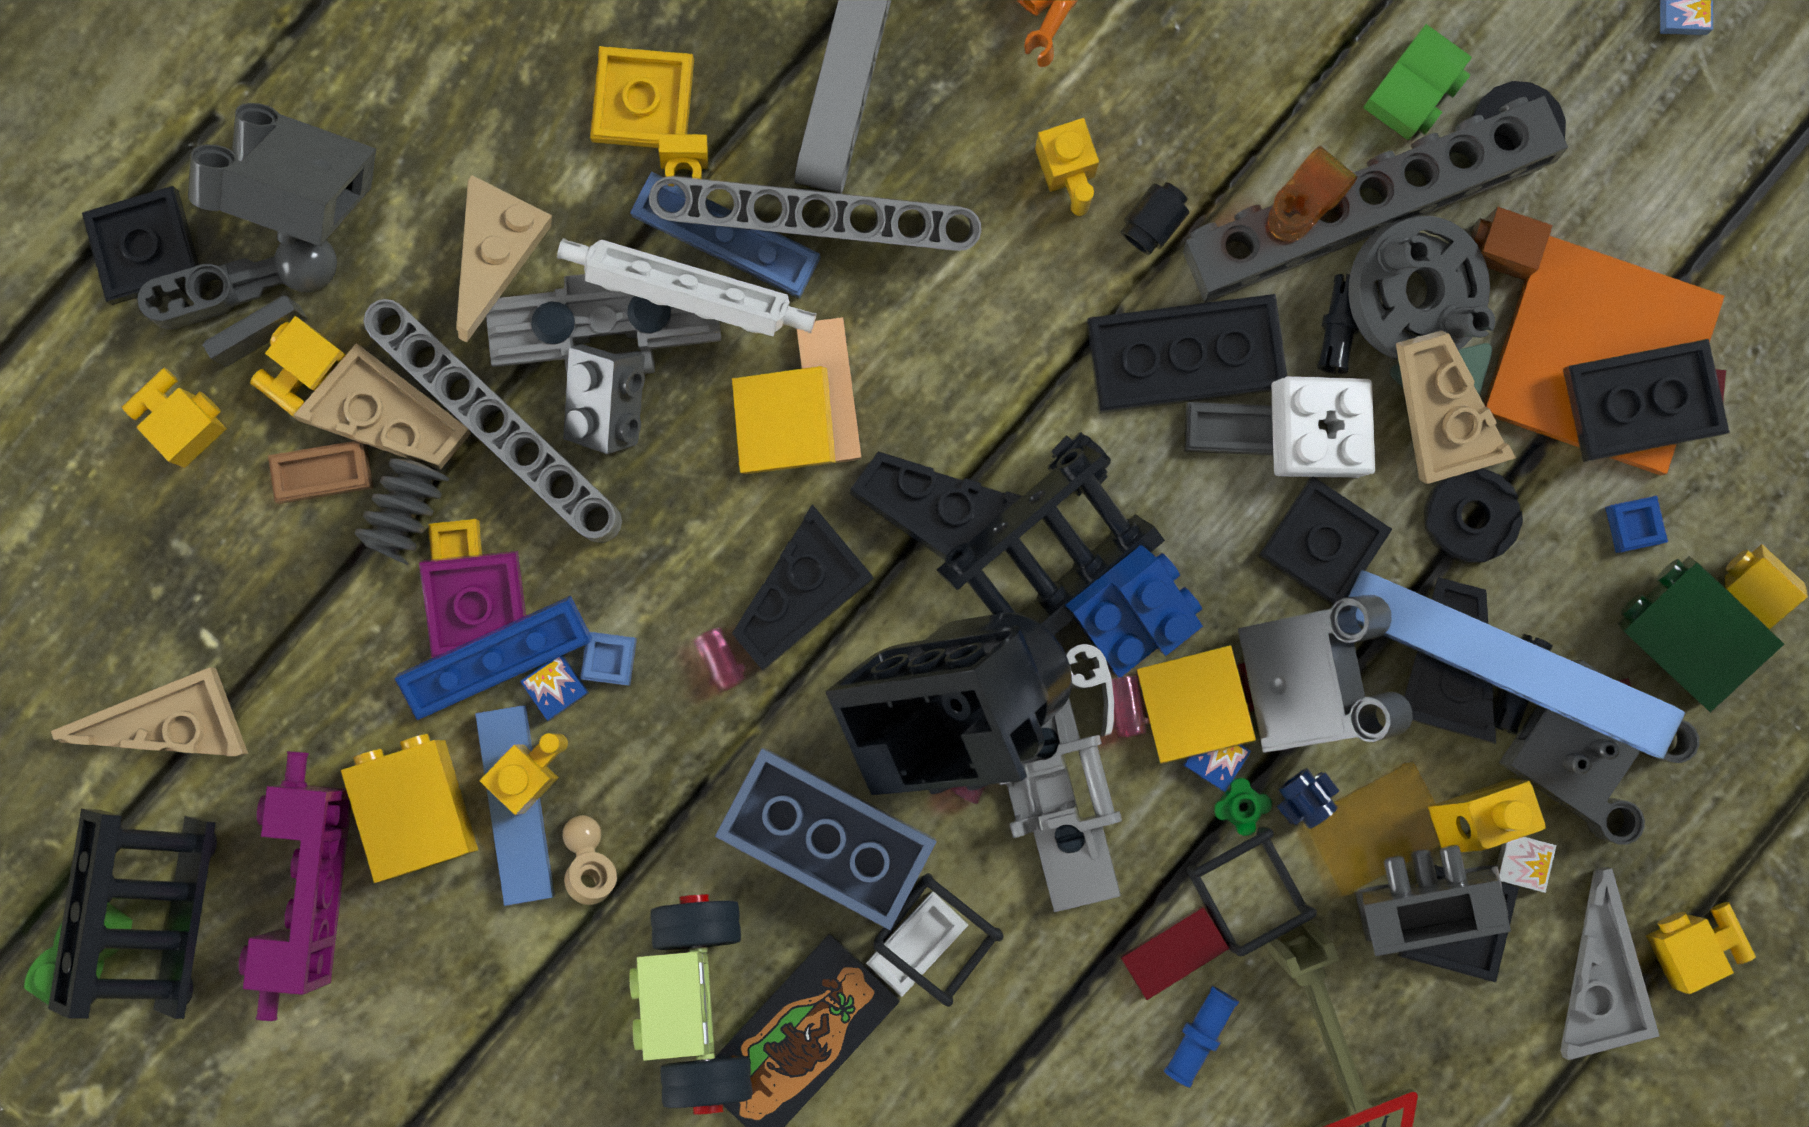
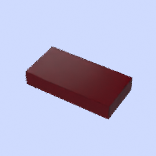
(1174, 952)

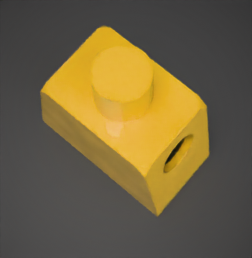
(1493, 813)

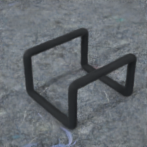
(1263, 837)
(994, 934)

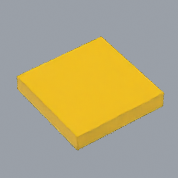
(640, 96)
(783, 420)
(1196, 704)

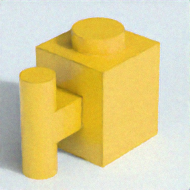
(1069, 161)
(305, 360)
(178, 424)
(1764, 585)
(523, 774)
(1694, 952)

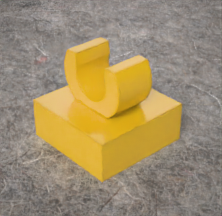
(683, 152)

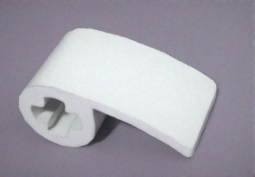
(1099, 675)

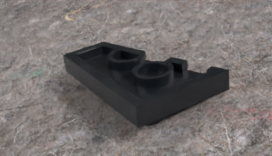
(928, 504)
(803, 589)
(1443, 694)

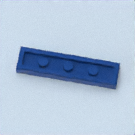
(493, 658)

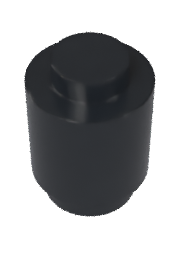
(1155, 217)

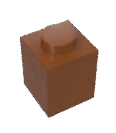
(1511, 242)

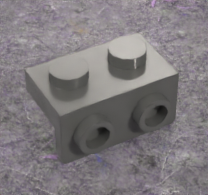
(603, 398)

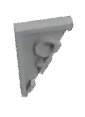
(1608, 988)

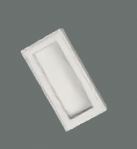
(919, 941)

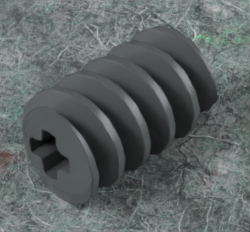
(400, 508)

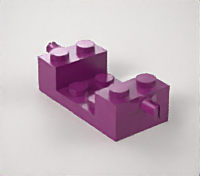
(304, 955)

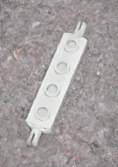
(686, 287)

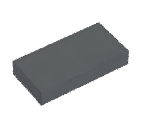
(252, 331)
(1229, 428)

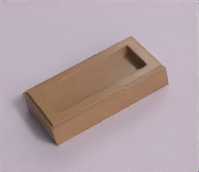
(320, 472)

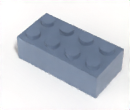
(826, 838)

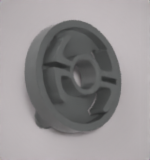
(1454, 296)

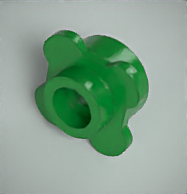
(1228, 806)

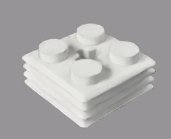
(1306, 450)

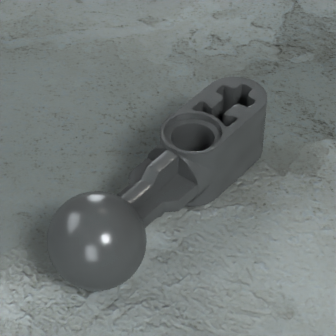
(298, 266)

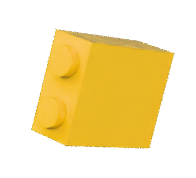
(408, 808)

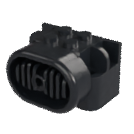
(953, 705)

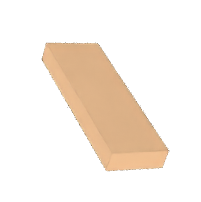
(828, 348)

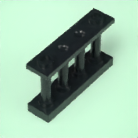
(1073, 470)
(93, 886)

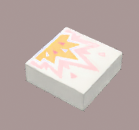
(1526, 863)

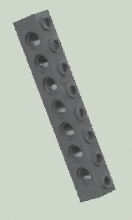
(1526, 123)

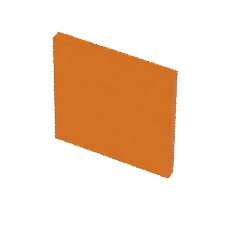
(1585, 311)

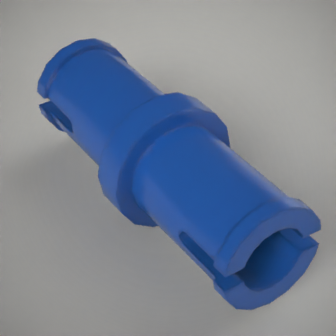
(1201, 1036)

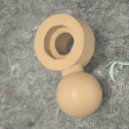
(582, 836)

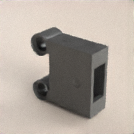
(282, 175)
(1310, 679)
(1585, 767)
(1433, 910)

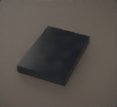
(1646, 400)

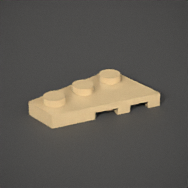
(382, 410)
(1445, 413)

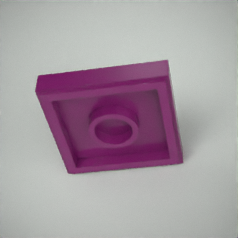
(470, 597)

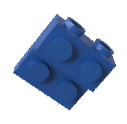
(1136, 610)

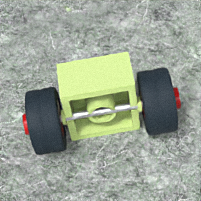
(678, 1005)

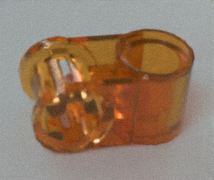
(1312, 191)

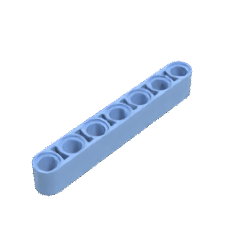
(1524, 668)

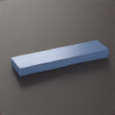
(756, 252)
(520, 837)

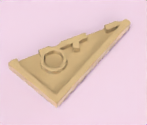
(496, 244)
(177, 717)

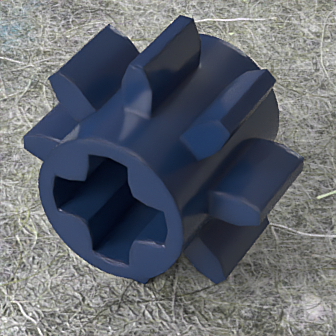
(1308, 798)

